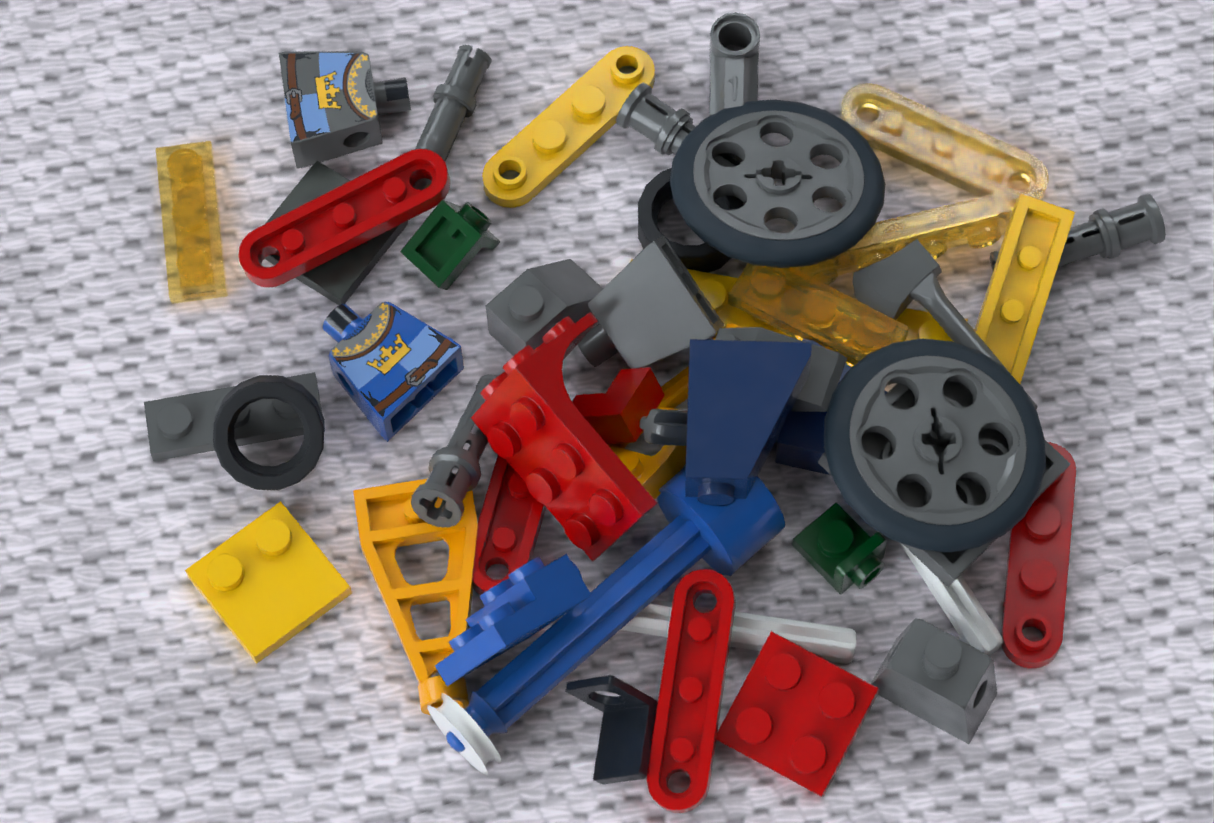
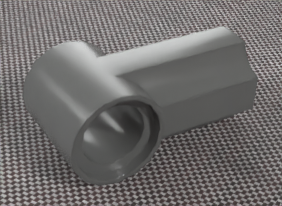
(733, 72)

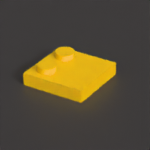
(268, 582)

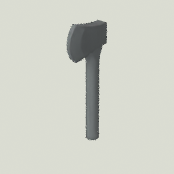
(913, 276)

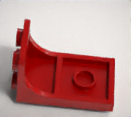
(556, 448)

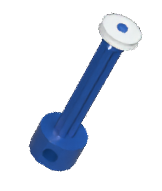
(716, 533)

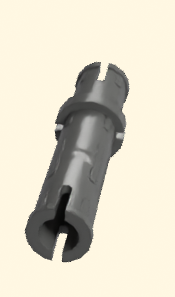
(452, 104)

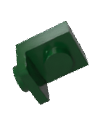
(449, 242)
(841, 549)

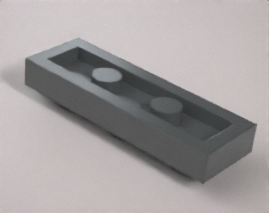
(185, 422)

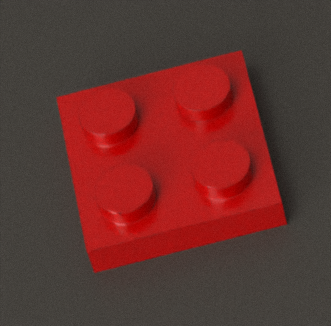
(797, 714)

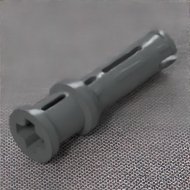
(662, 123)
(1112, 231)
(442, 481)

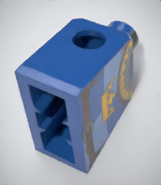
(390, 363)

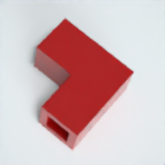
(620, 409)

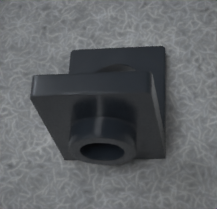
(625, 727)

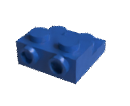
(513, 613)

